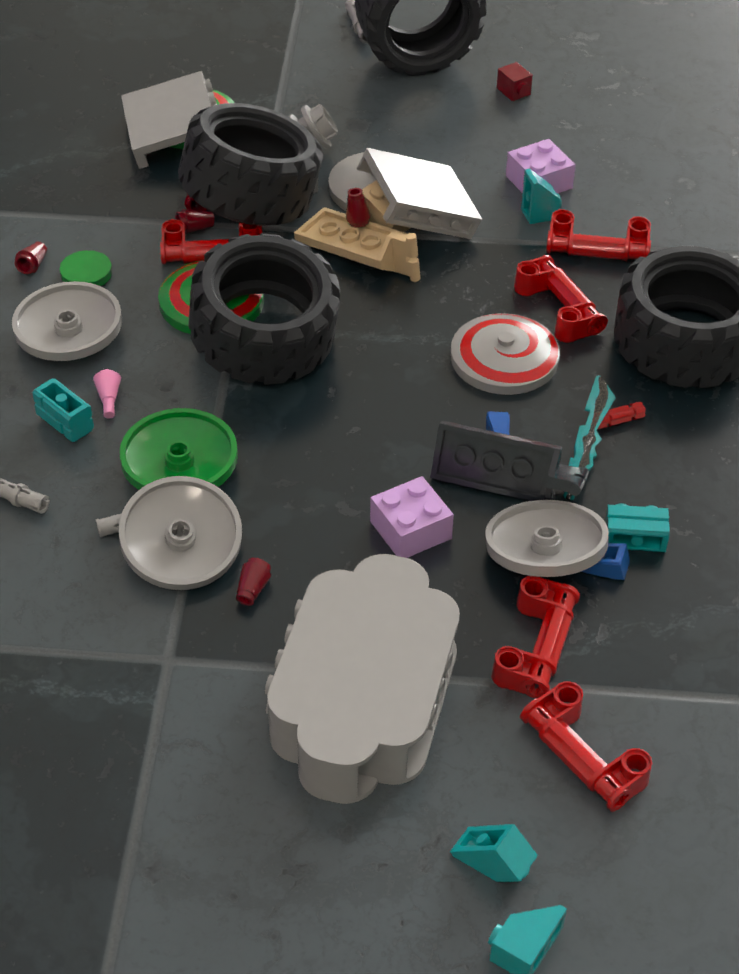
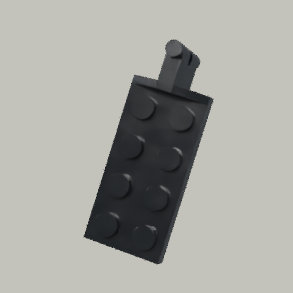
(502, 463)

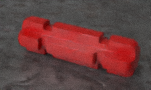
(623, 414)

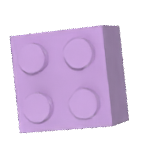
(544, 160)
(411, 517)

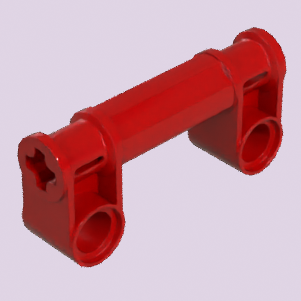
(563, 239)
(176, 248)
(578, 316)
(520, 669)
(552, 721)

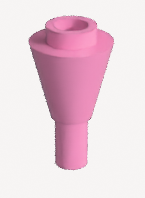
(107, 385)

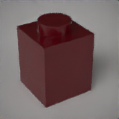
(514, 81)

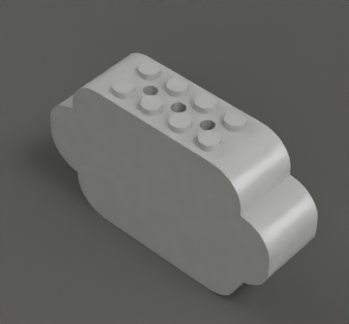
(362, 677)

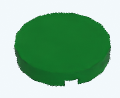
(86, 267)

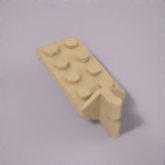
(369, 245)

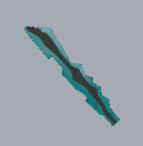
(587, 437)

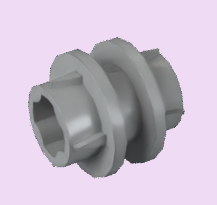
(318, 123)

